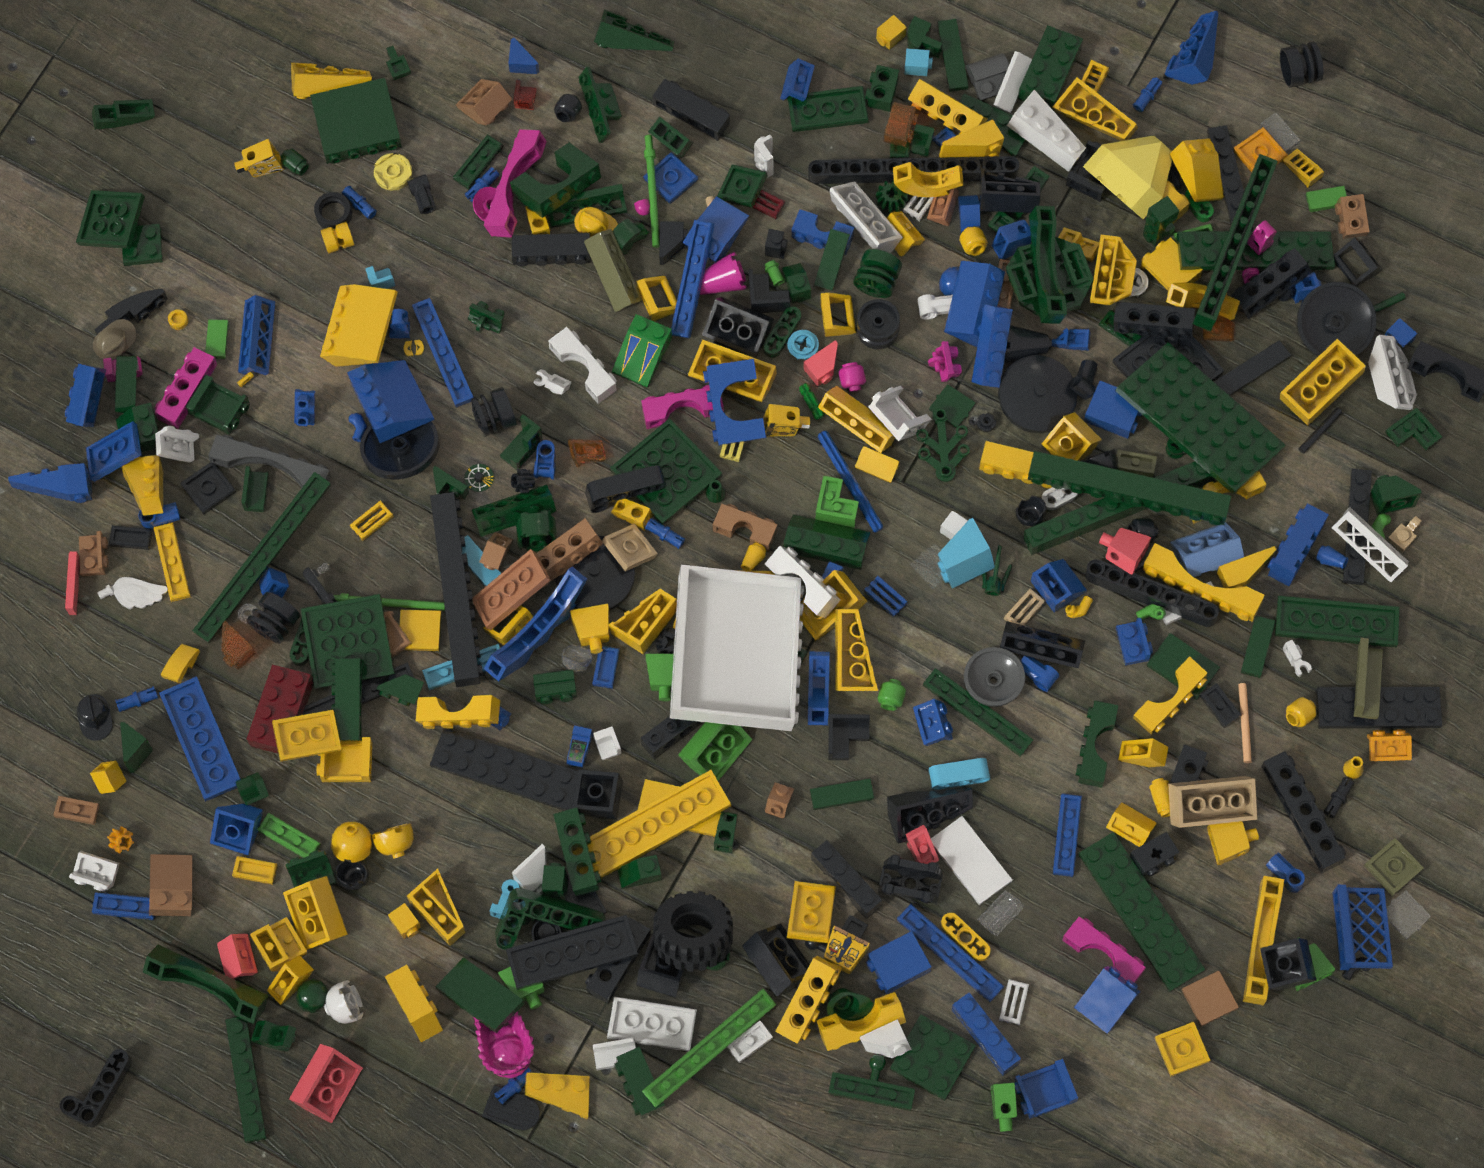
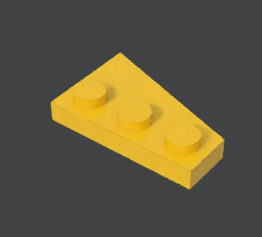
(563, 1091)

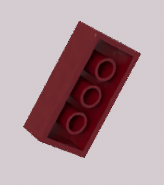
(282, 697)

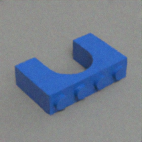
(719, 378)

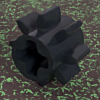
(522, 481)

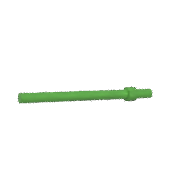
(650, 155)
(399, 602)

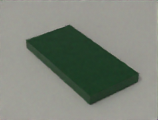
(828, 109)
(480, 995)

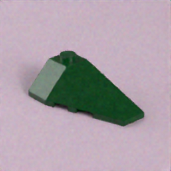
(618, 34)

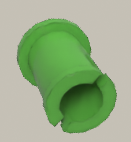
(774, 273)

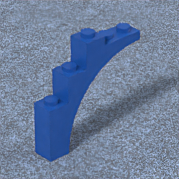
(539, 629)

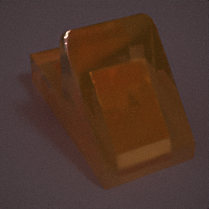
(1222, 330)
(586, 451)

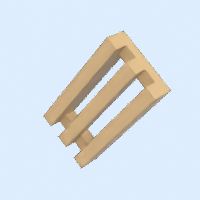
(1008, 617)

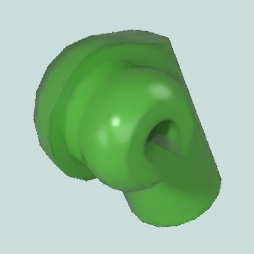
(1380, 522)

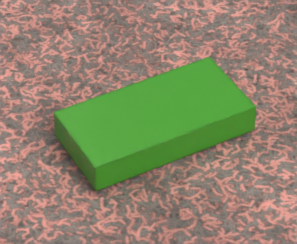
(1324, 198)
(217, 338)

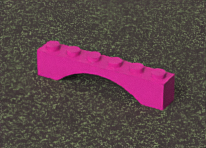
(526, 150)

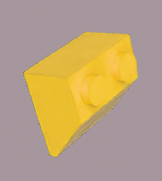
(1071, 438)

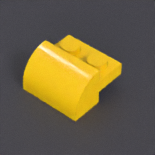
(278, 944)

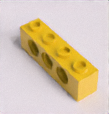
(924, 90)
(789, 1026)

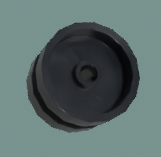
(878, 324)

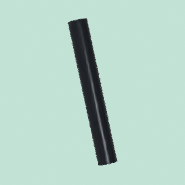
(1320, 430)

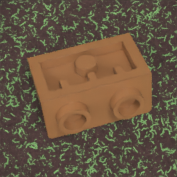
(93, 554)

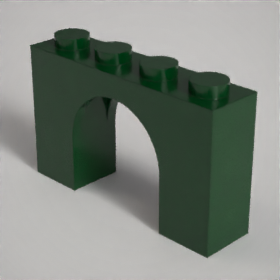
(546, 198)

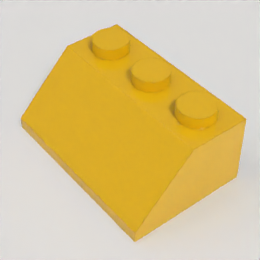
(315, 913)

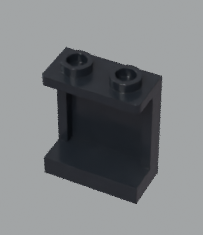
(1082, 180)

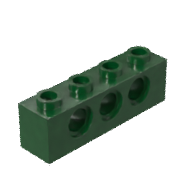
(565, 822)

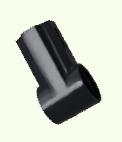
(421, 190)
(1083, 382)

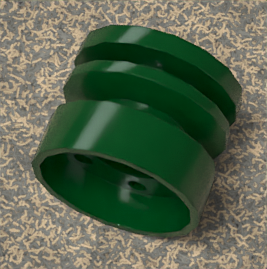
(877, 273)

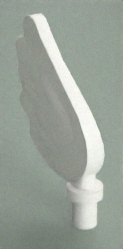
(134, 592)

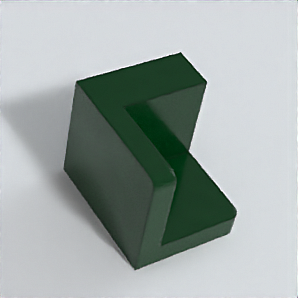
(922, 140)
(251, 788)

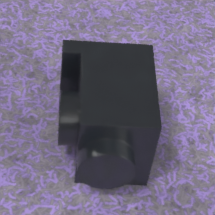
(775, 244)

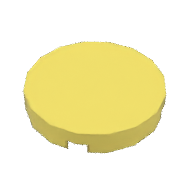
(392, 171)

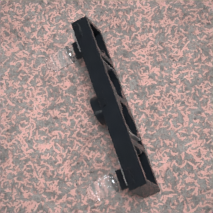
(311, 577)

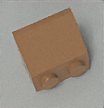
(484, 101)

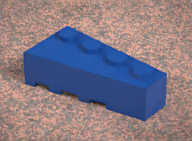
(1297, 545)

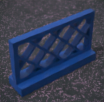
(1345, 932)

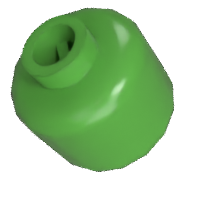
(891, 695)

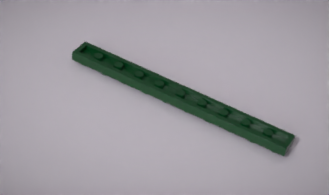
(261, 557)

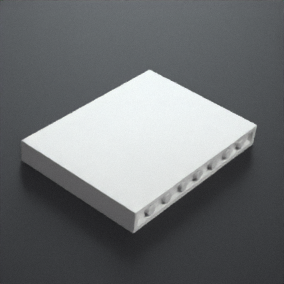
(737, 648)

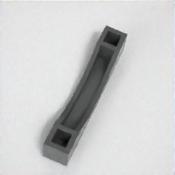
(231, 453)

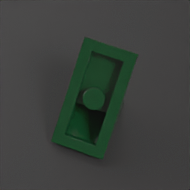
(445, 481)

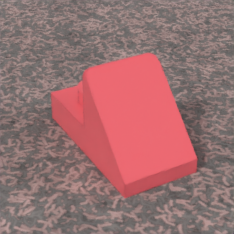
(921, 846)

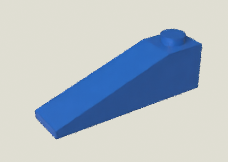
(1196, 54)
(67, 483)

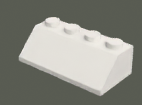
(865, 216)

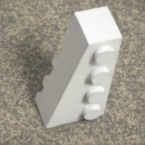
(1046, 131)

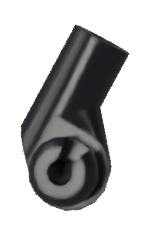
(1348, 974)

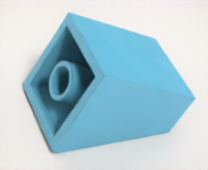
(965, 556)

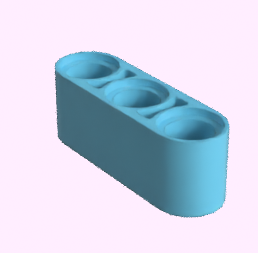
(959, 773)

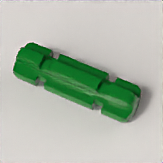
(811, 401)

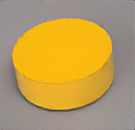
(178, 319)

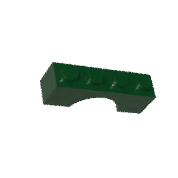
(1102, 720)

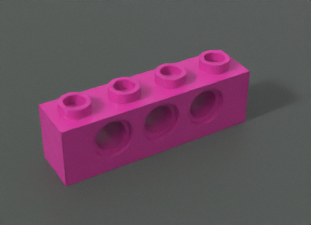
(176, 414)

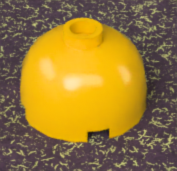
(394, 840)
(351, 842)

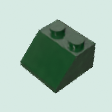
(146, 422)
(1393, 494)

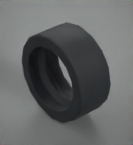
(332, 197)

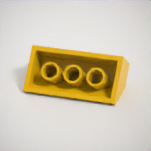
(713, 354)

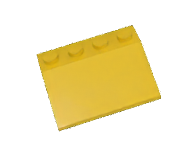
(358, 325)

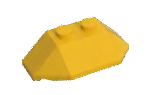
(1113, 271)

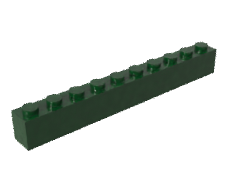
(1235, 242)
(1129, 488)
(1102, 512)

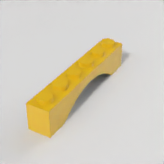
(1240, 601)
(1263, 935)

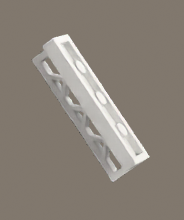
(1373, 537)

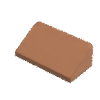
(943, 207)

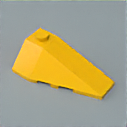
(310, 80)

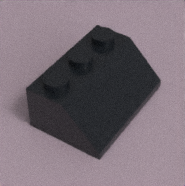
(737, 326)
(777, 958)

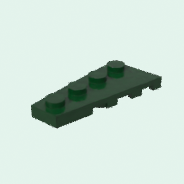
(1012, 141)

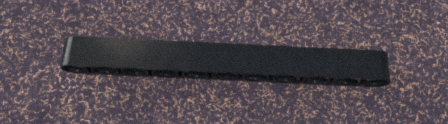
(884, 166)

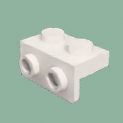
(763, 155)
(176, 444)
(94, 871)

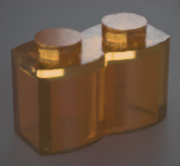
(900, 124)

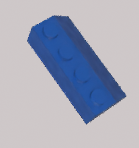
(974, 287)

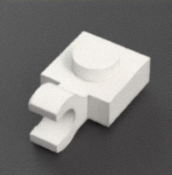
(553, 382)
(1294, 656)

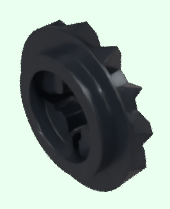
(662, 642)

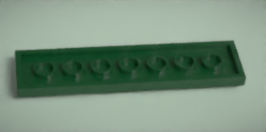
(1203, 248)
(1141, 912)

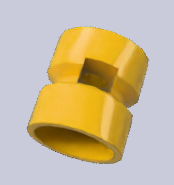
(337, 237)

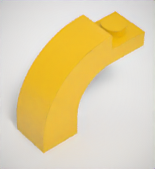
(926, 184)
(1190, 296)

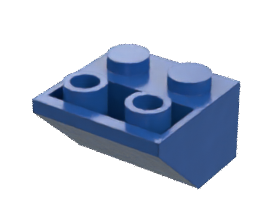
(1057, 584)

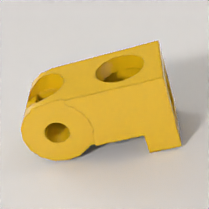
(537, 224)
(632, 513)

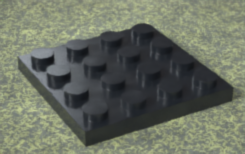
(1148, 345)

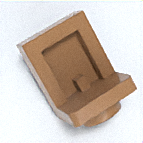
(779, 800)

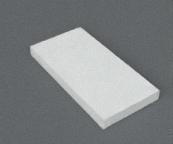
(970, 860)
(652, 1023)

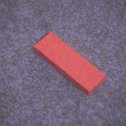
(72, 583)

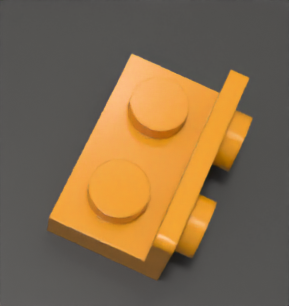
(1390, 745)

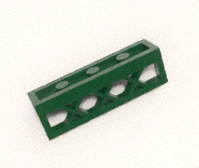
(590, 198)
(505, 517)

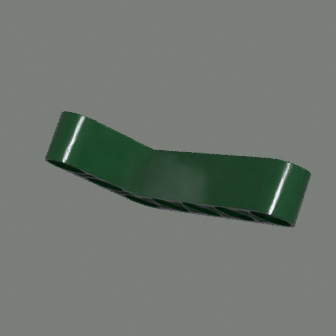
(545, 913)

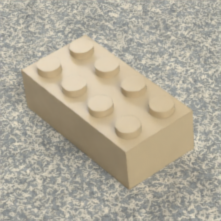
(1212, 801)

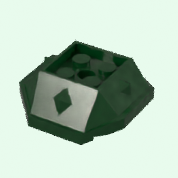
(1071, 269)

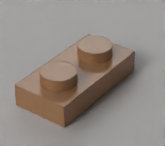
(76, 810)

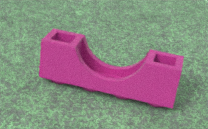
(657, 409)
(1084, 936)

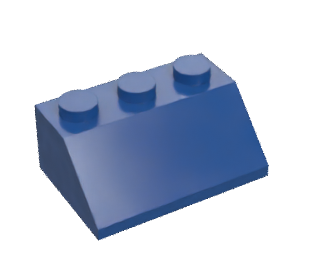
(85, 395)

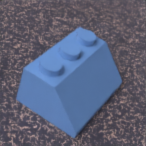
(1208, 549)

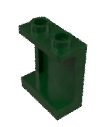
(217, 405)

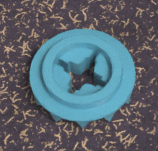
(798, 338)

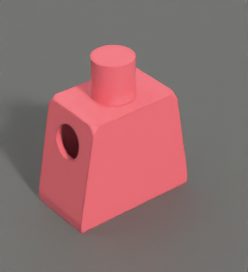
(1125, 548)

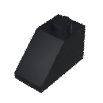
(671, 239)

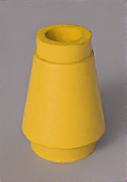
(753, 556)
(1351, 770)

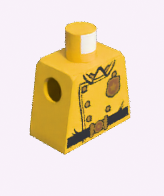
(783, 420)

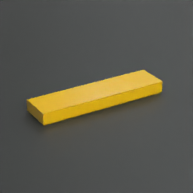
(172, 562)

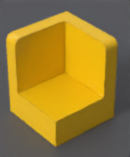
(108, 777)

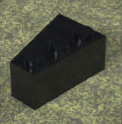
(1007, 194)

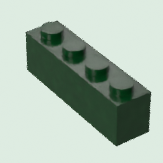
(348, 698)

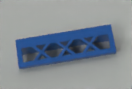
(252, 333)

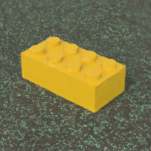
(1322, 382)

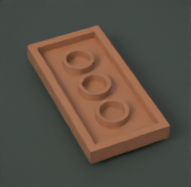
(510, 589)

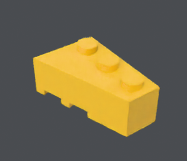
(146, 483)
(646, 621)
(436, 907)
(414, 1002)

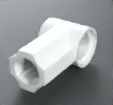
(932, 306)

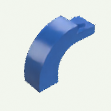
(818, 688)

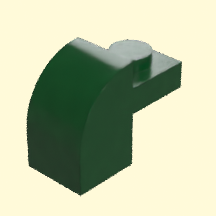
(919, 37)
(628, 233)
(273, 1035)

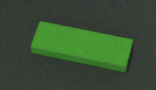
(288, 836)

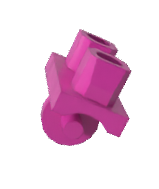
(943, 361)

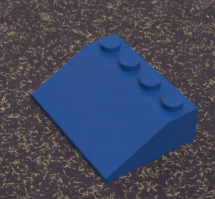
(390, 398)

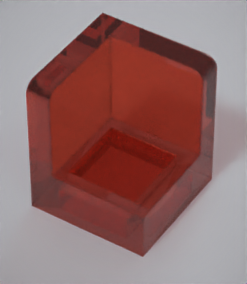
(524, 96)

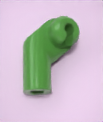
(1151, 611)

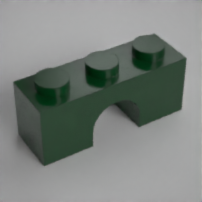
(1159, 221)

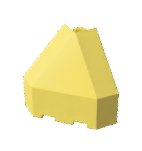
(1133, 171)

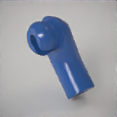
(360, 425)

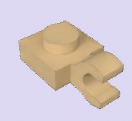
(1404, 536)

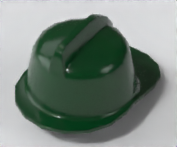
(849, 1005)

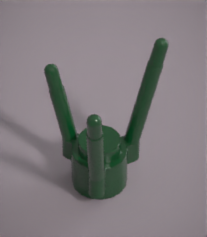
(993, 585)

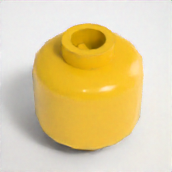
(973, 241)
(1300, 712)

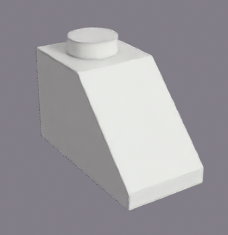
(886, 1040)

